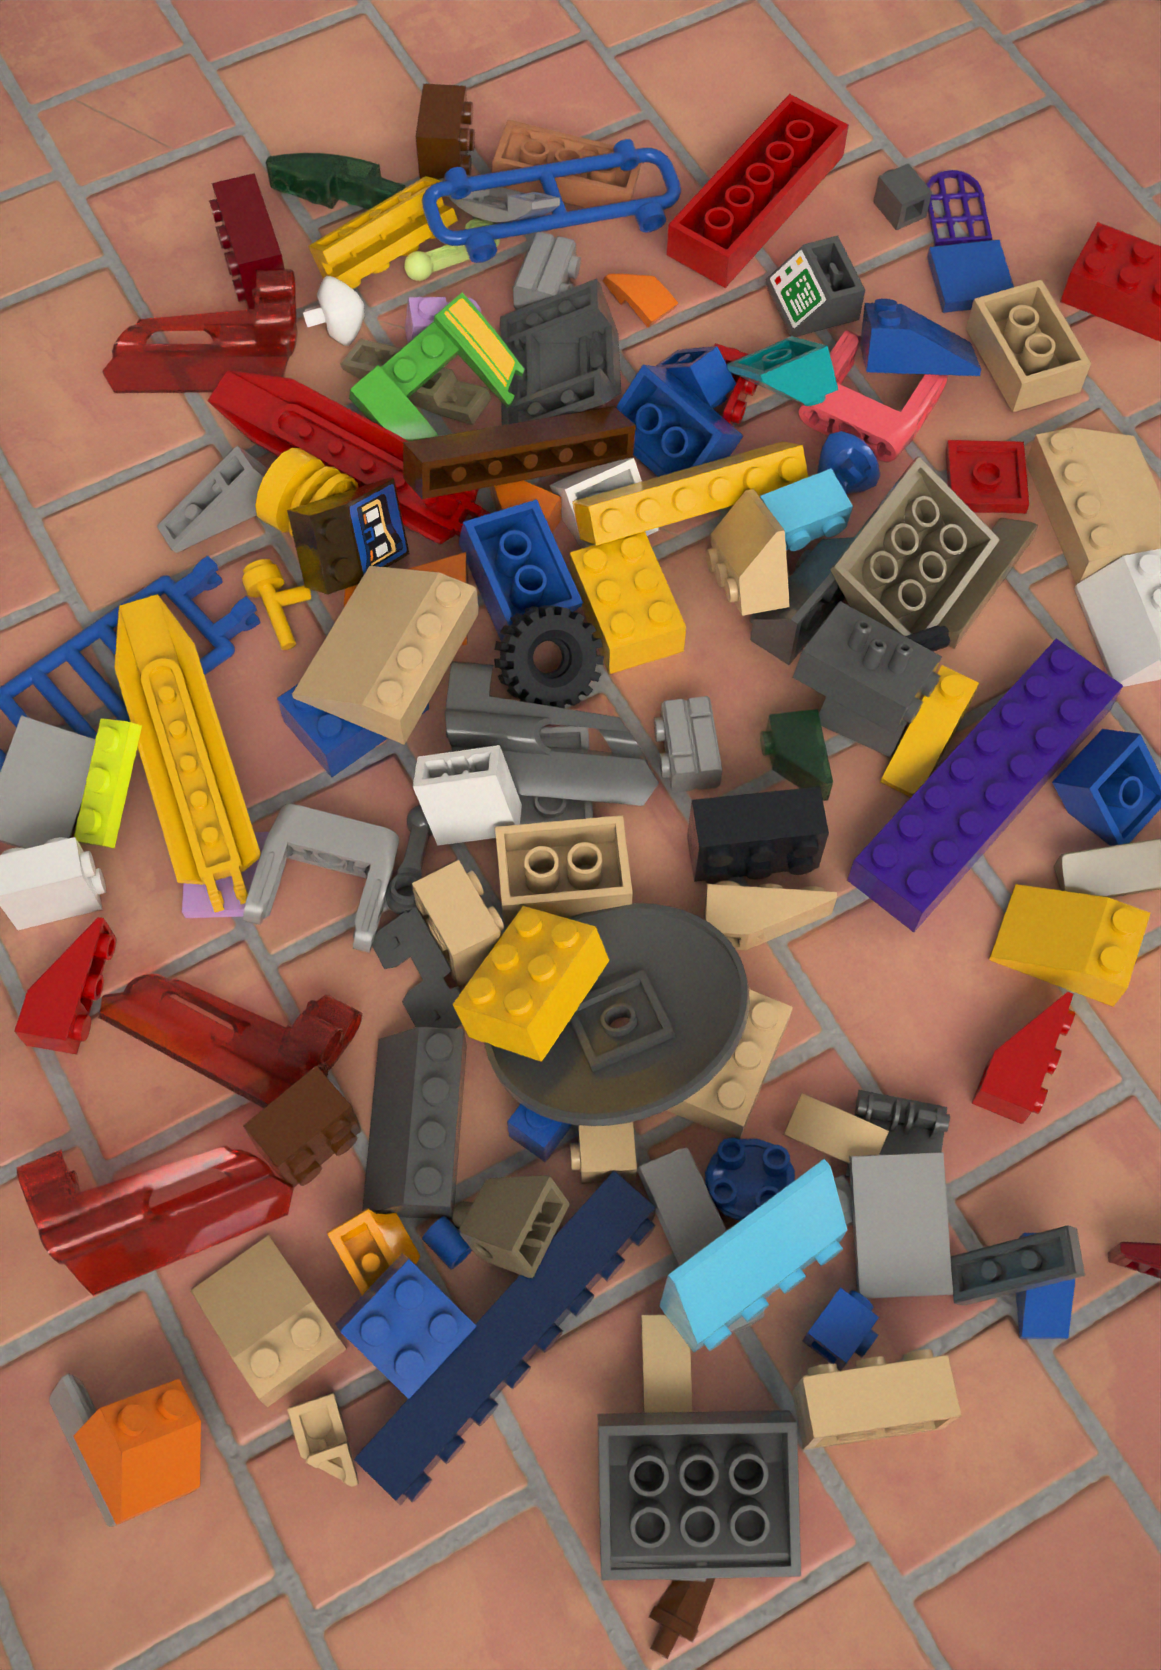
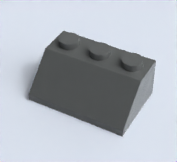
(811, 601)

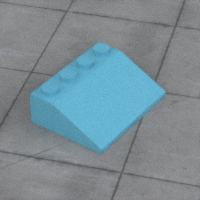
(756, 1259)

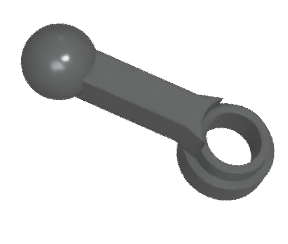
(411, 867)

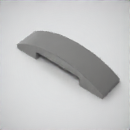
(496, 209)

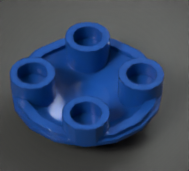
(747, 1175)

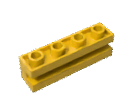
(378, 235)

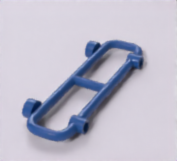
(480, 240)

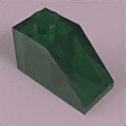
(798, 749)

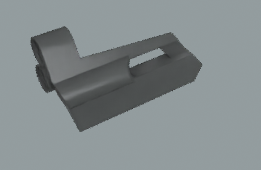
(539, 770)

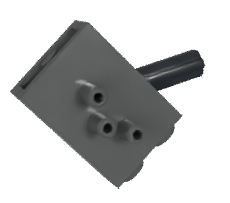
(872, 666)

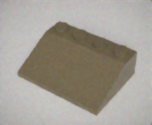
(913, 553)

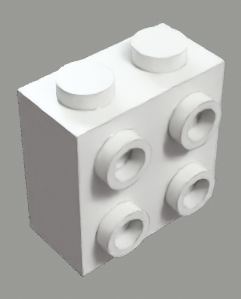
(466, 794)
(49, 883)

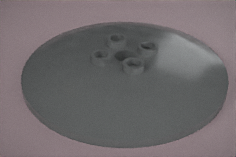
(685, 1014)

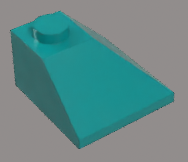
(791, 369)

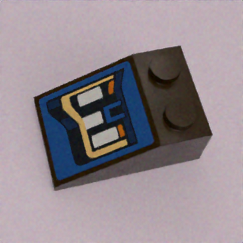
(348, 534)

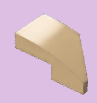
(323, 1437)

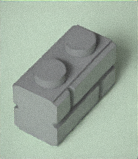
(545, 269)
(689, 744)

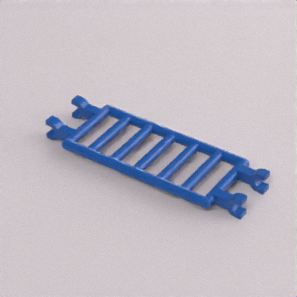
(181, 594)

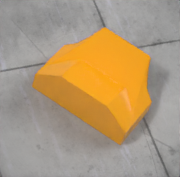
(370, 1245)

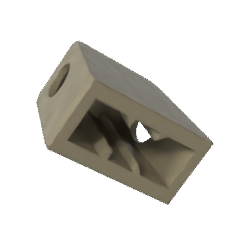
(512, 1221)

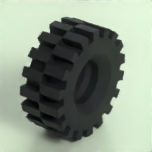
(577, 650)

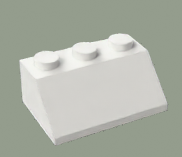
(1125, 616)

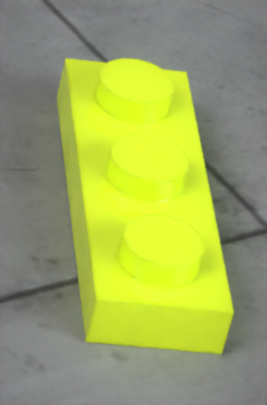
(107, 782)

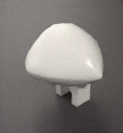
(340, 310)

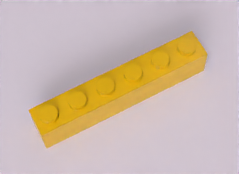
(687, 492)

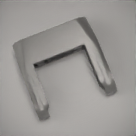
(332, 844)

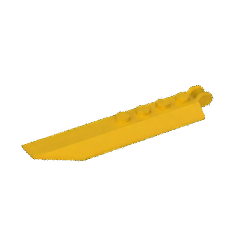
(183, 750)

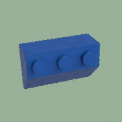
(674, 423)
(517, 563)

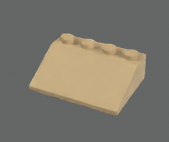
(1096, 496)
(390, 649)

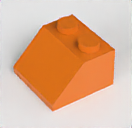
(143, 1450)

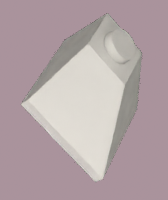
(593, 482)

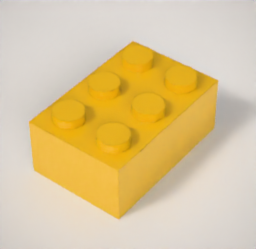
(628, 602)
(531, 983)

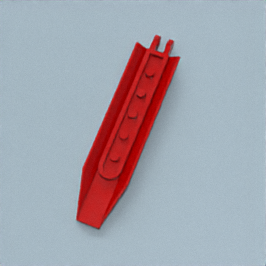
(288, 415)

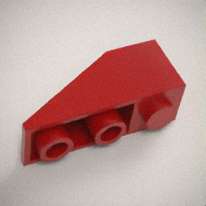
(60, 1000)
(1018, 1067)

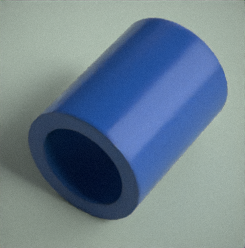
(447, 1242)

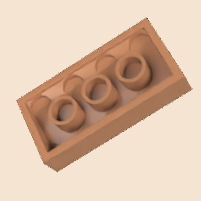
(531, 145)

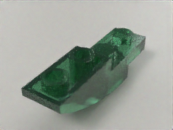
(330, 178)

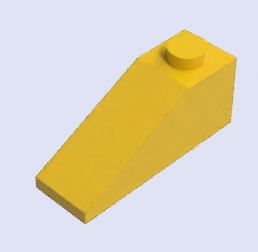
(930, 732)

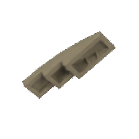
(438, 395)

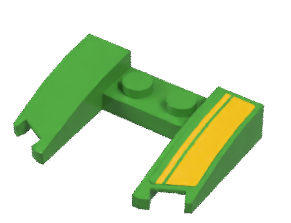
(454, 332)

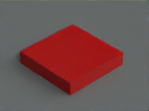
(988, 475)

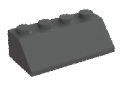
(416, 1123)

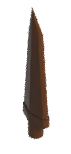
(679, 1613)

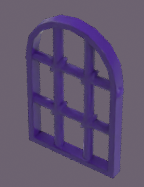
(966, 217)

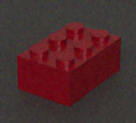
(245, 232)

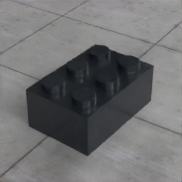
(757, 834)

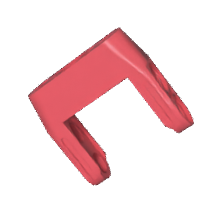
(878, 425)

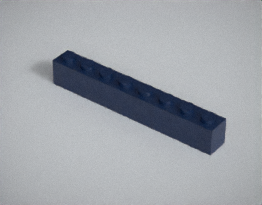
(505, 1339)

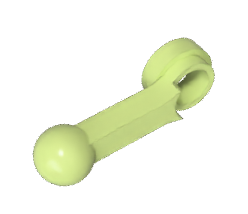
(421, 264)

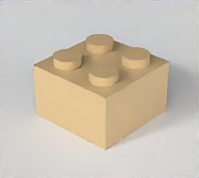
(458, 918)

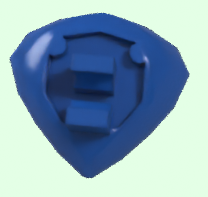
(850, 461)

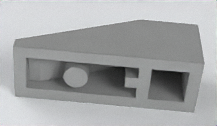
(216, 503)

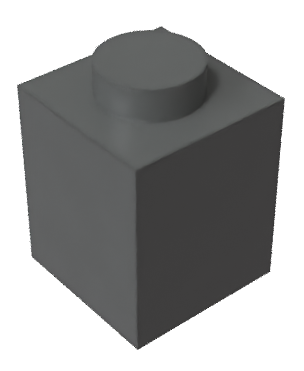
(902, 196)

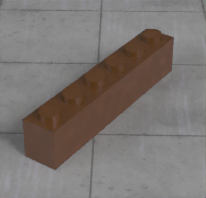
(517, 451)

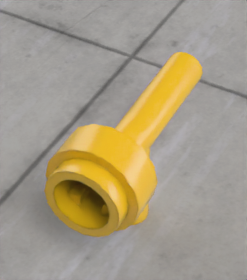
(263, 580)

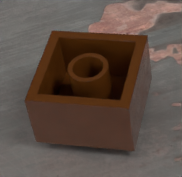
(444, 130)
(304, 1128)

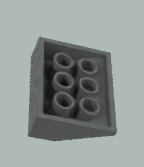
(699, 1492)

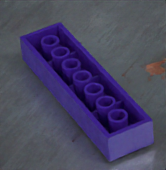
(983, 785)

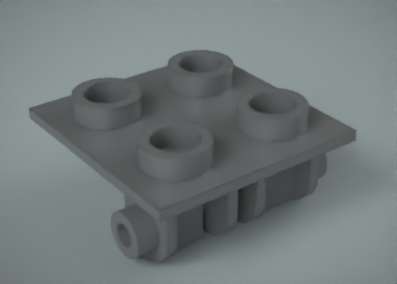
(910, 1123)

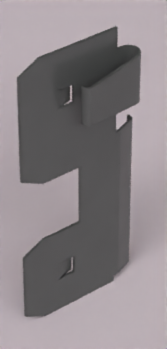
(419, 944)

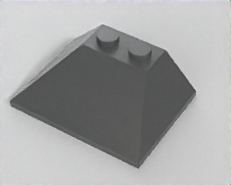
(566, 353)

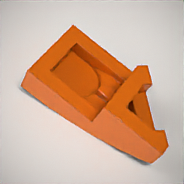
(643, 293)

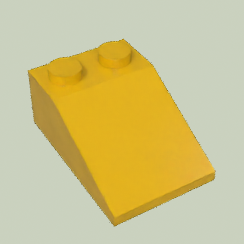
(1071, 940)

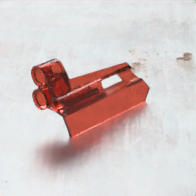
(242, 342)
(254, 1059)
(115, 1235)

